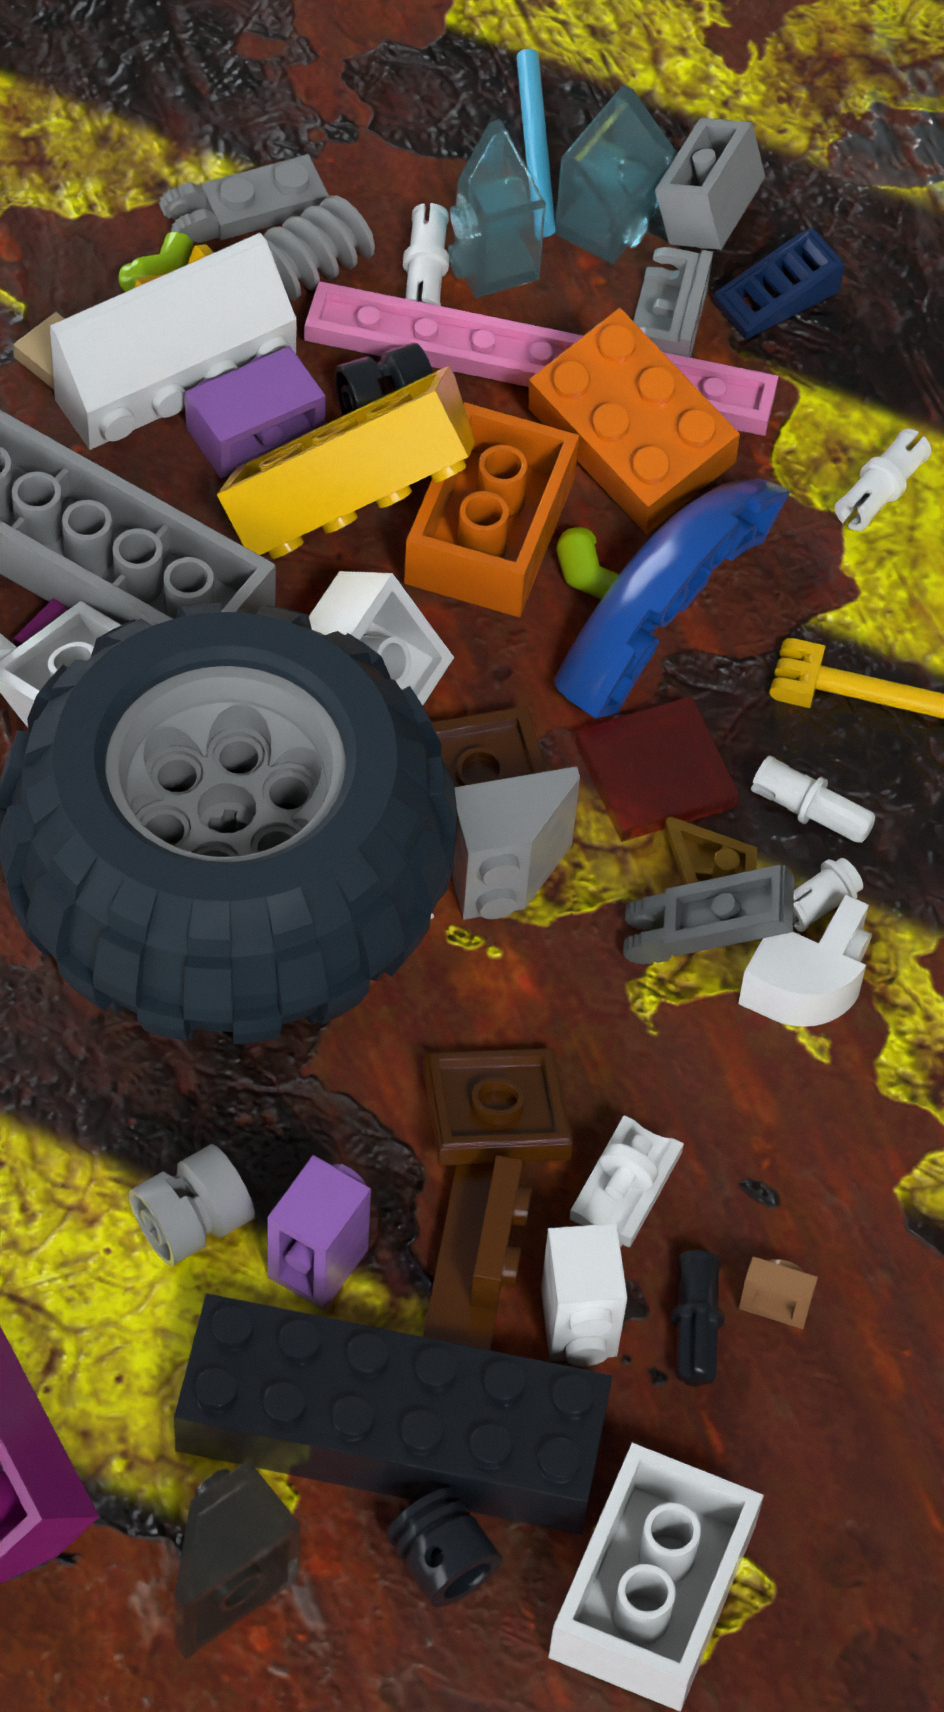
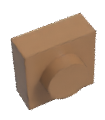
(778, 1291)

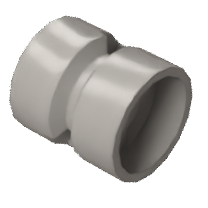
(197, 1201)

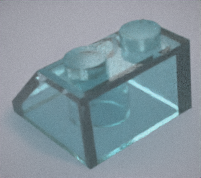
(612, 178)
(496, 218)

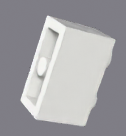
(583, 1293)

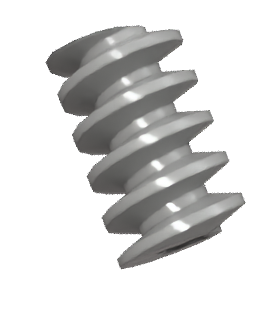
(317, 243)

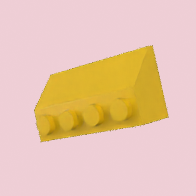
(349, 465)

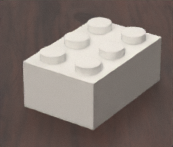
(655, 1576)

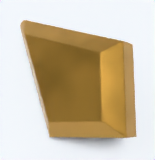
(707, 854)

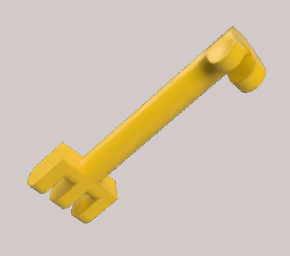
(801, 673)

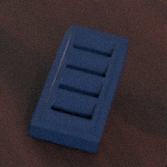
(806, 259)

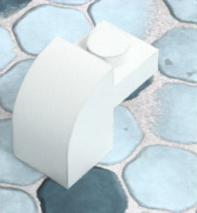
(809, 980)

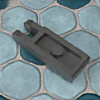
(711, 914)

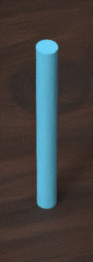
(535, 130)

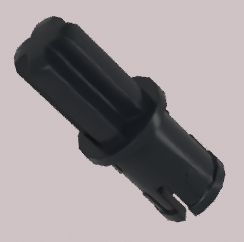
(697, 1317)

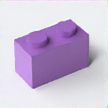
(253, 409)
(319, 1231)

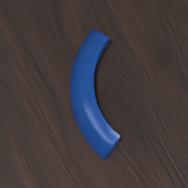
(659, 585)

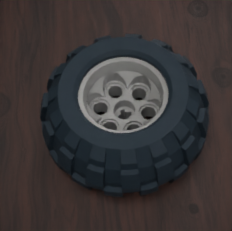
(255, 904)

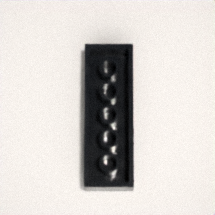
(392, 1412)

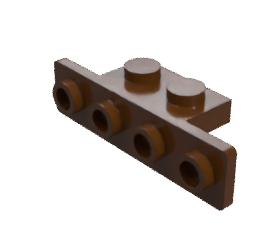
(477, 1251)

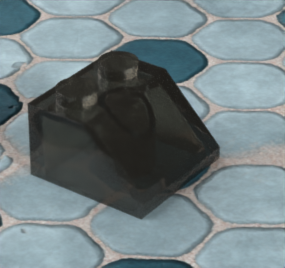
(234, 1555)

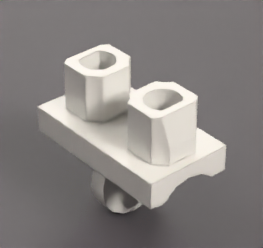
(627, 1180)

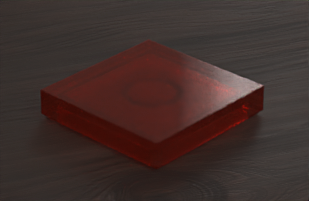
(656, 768)

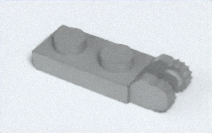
(244, 200)

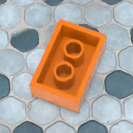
(636, 418)
(493, 521)

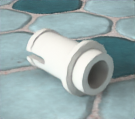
(825, 892)

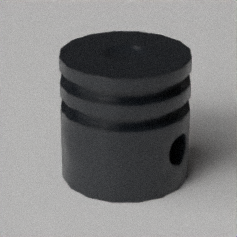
(444, 1547)

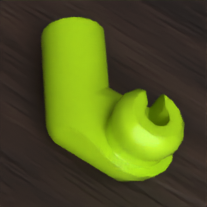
(172, 256)
(581, 564)

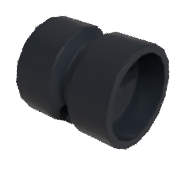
(358, 380)

